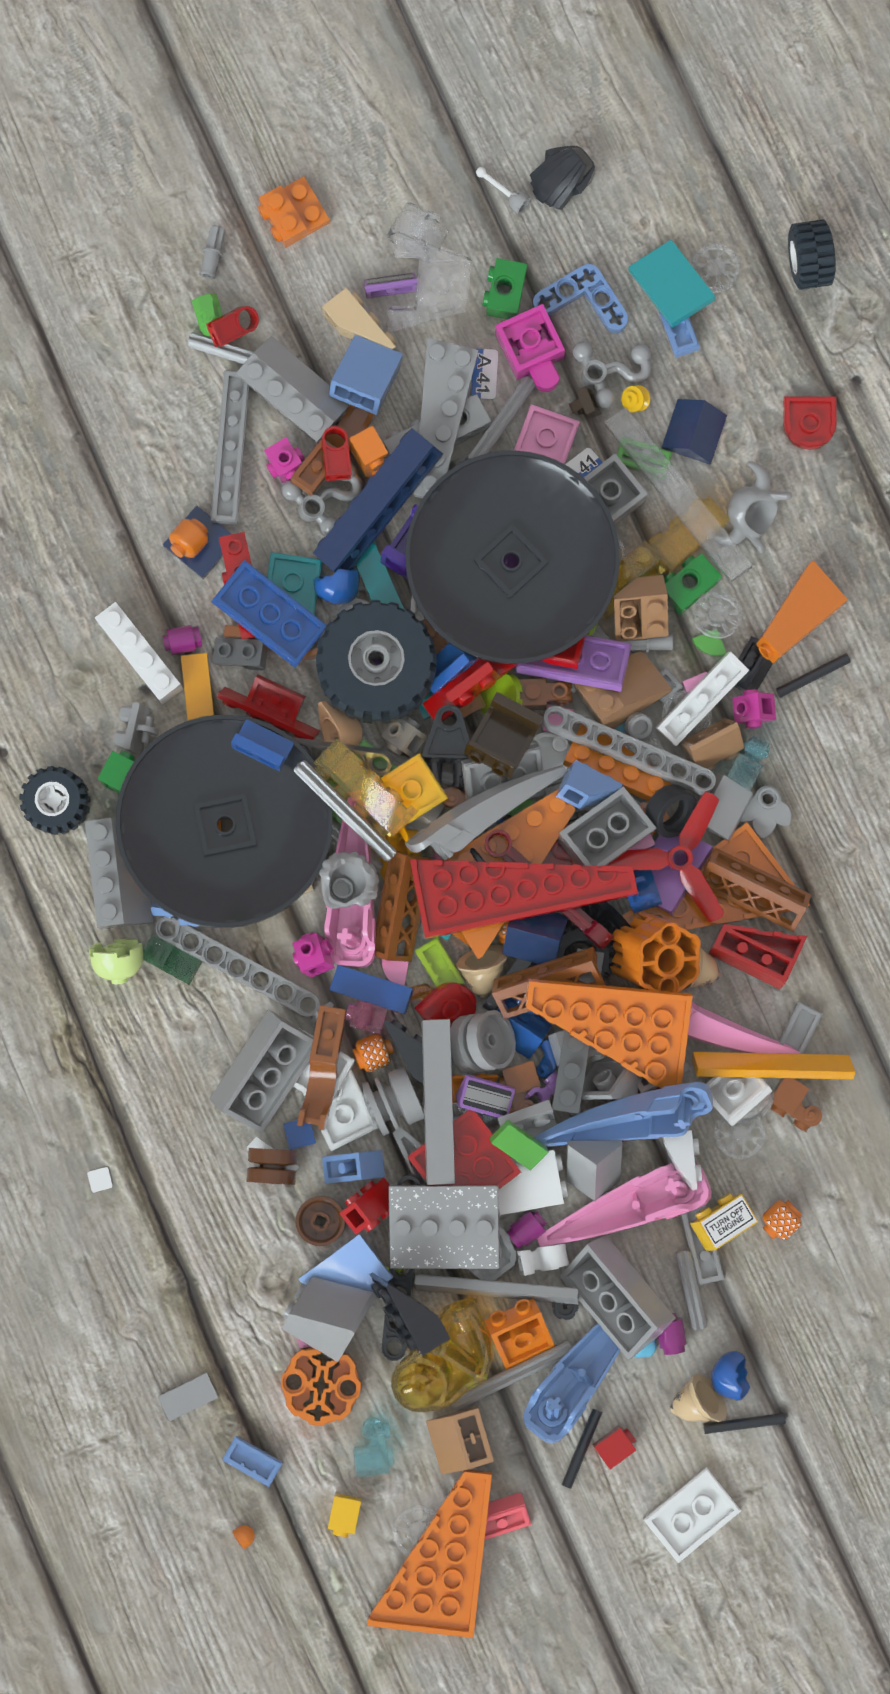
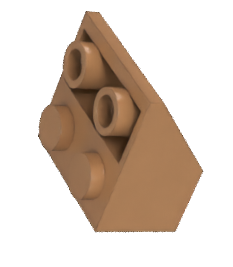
(641, 609)
(460, 1440)

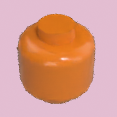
(188, 538)

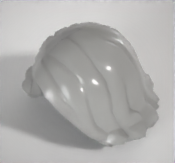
(348, 880)

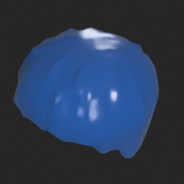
(338, 588)
(729, 1376)

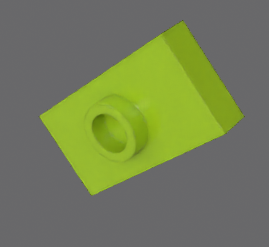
(438, 963)

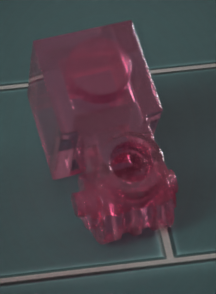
(366, 1017)

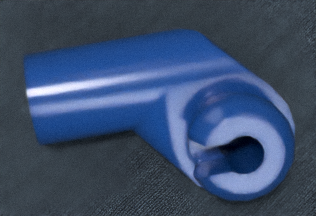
(547, 1064)

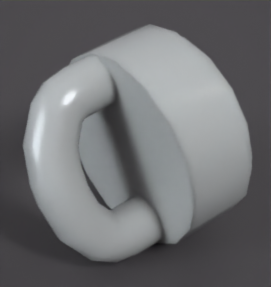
(638, 725)

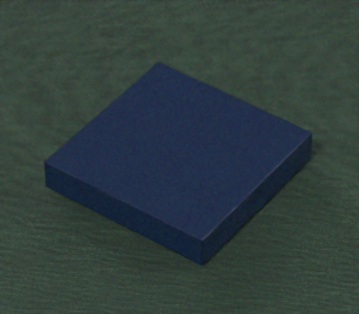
(211, 553)

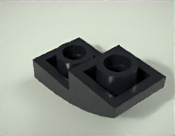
(606, 916)

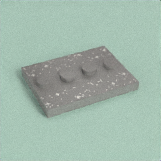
(444, 1226)

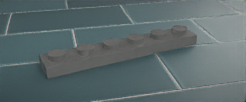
(573, 1063)

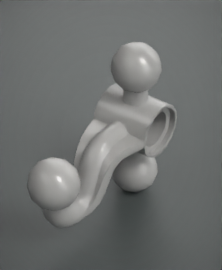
(605, 397)
(293, 492)

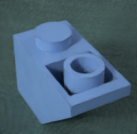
(586, 786)

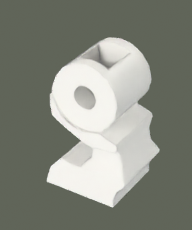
(542, 1259)

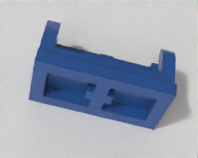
(648, 892)

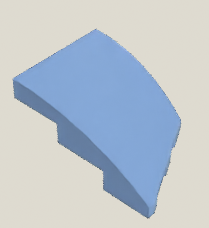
(350, 1266)

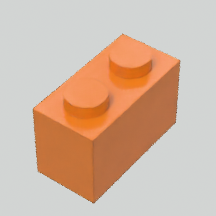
(368, 451)

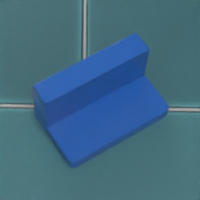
(449, 665)
(262, 745)
(528, 1030)

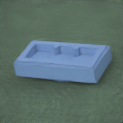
(681, 337)
(252, 1461)

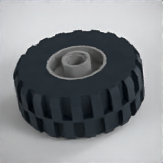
(376, 633)

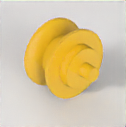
(635, 398)

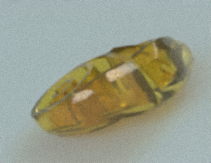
(450, 1369)

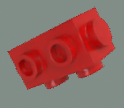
(365, 1209)

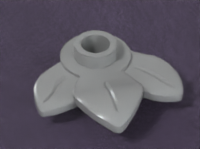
(766, 816)

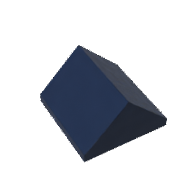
(694, 430)
(535, 937)

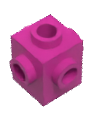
(283, 459)
(754, 708)
(313, 954)

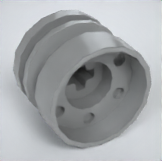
(392, 1101)

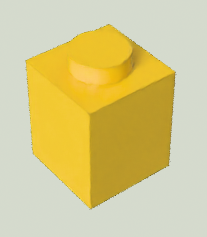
(344, 1514)

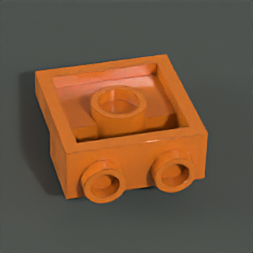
(292, 212)
(519, 1332)

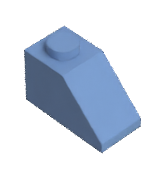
(353, 1166)

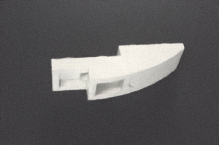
(682, 1152)

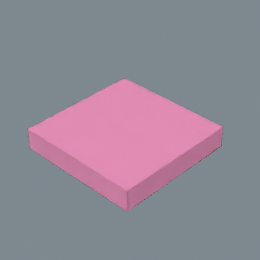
(547, 434)

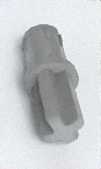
(212, 252)
(647, 644)

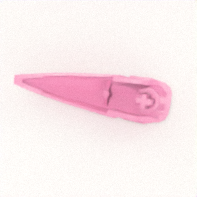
(354, 927)
(725, 1034)
(631, 1205)

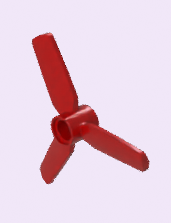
(690, 876)

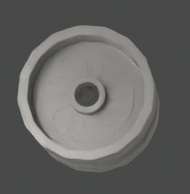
(482, 1042)

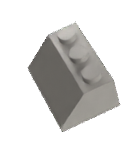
(606, 830)

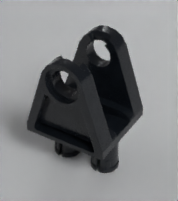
(447, 745)

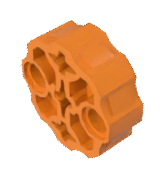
(296, 1397)

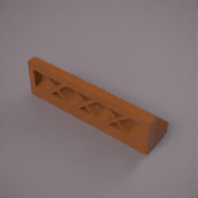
(757, 885)
(395, 907)
(555, 970)

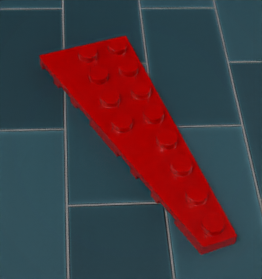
(482, 894)

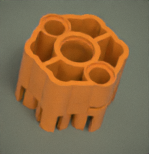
(656, 954)

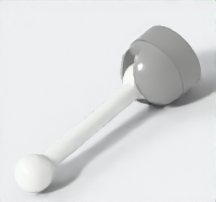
(517, 201)

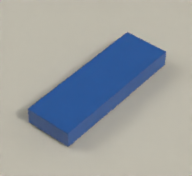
(371, 989)

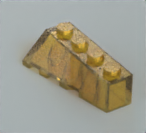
(364, 789)

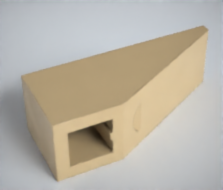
(350, 318)

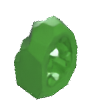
(206, 310)

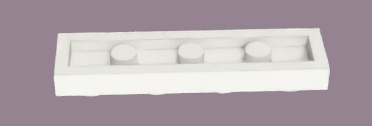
(702, 698)

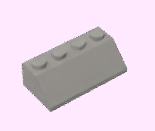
(292, 388)
(115, 893)
(264, 1072)
(617, 1296)

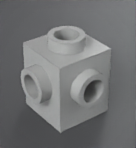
(404, 736)

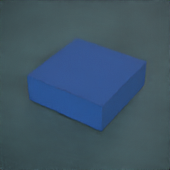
(299, 1136)

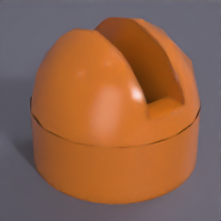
(244, 1535)

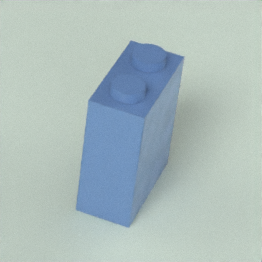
(365, 374)

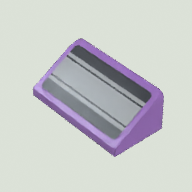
(390, 285)
(485, 1096)

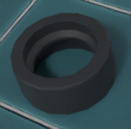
(662, 801)

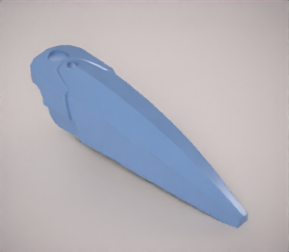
(639, 1116)
(570, 1386)

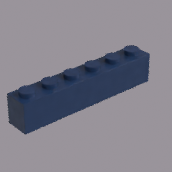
(378, 502)

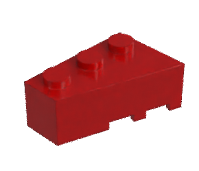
(758, 952)

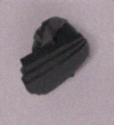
(562, 175)

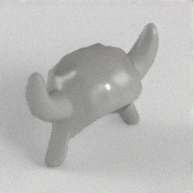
(754, 508)

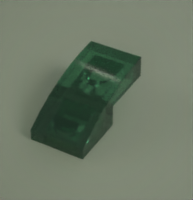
(171, 959)

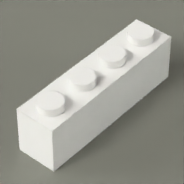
(139, 653)

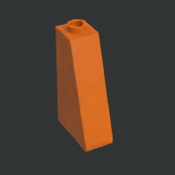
(802, 611)

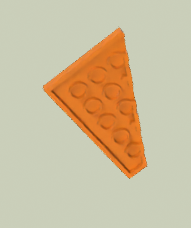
(532, 835)
(744, 846)
(631, 1025)
(442, 1573)

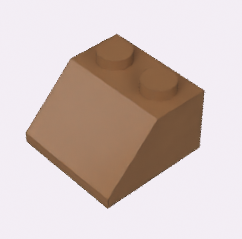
(713, 744)

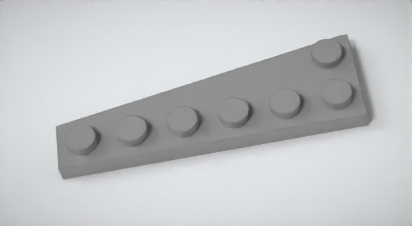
(445, 392)

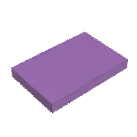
(668, 880)

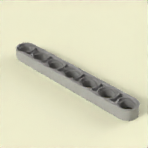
(620, 739)
(228, 957)

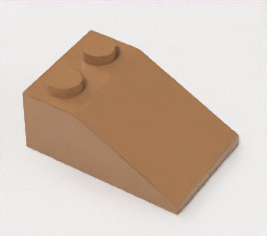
(640, 689)

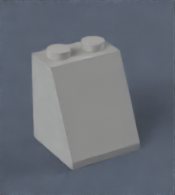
(327, 1315)

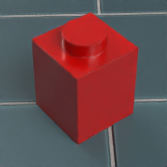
(615, 1446)

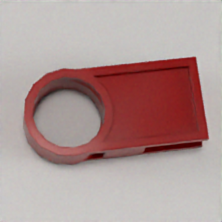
(227, 327)
(336, 460)

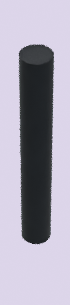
(813, 675)
(744, 1423)
(581, 1448)

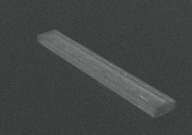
(678, 495)

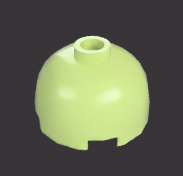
(117, 960)

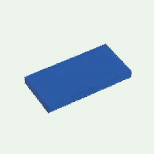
(269, 613)

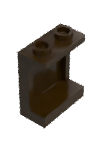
(503, 735)

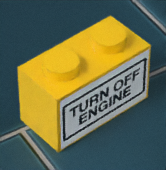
(723, 1222)

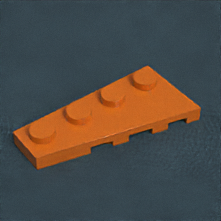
(634, 780)

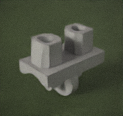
(138, 728)

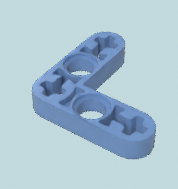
(588, 289)

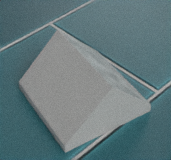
(731, 806)
(608, 1081)
(594, 1166)

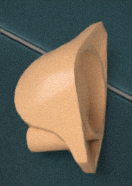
(336, 725)

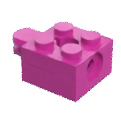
(532, 347)

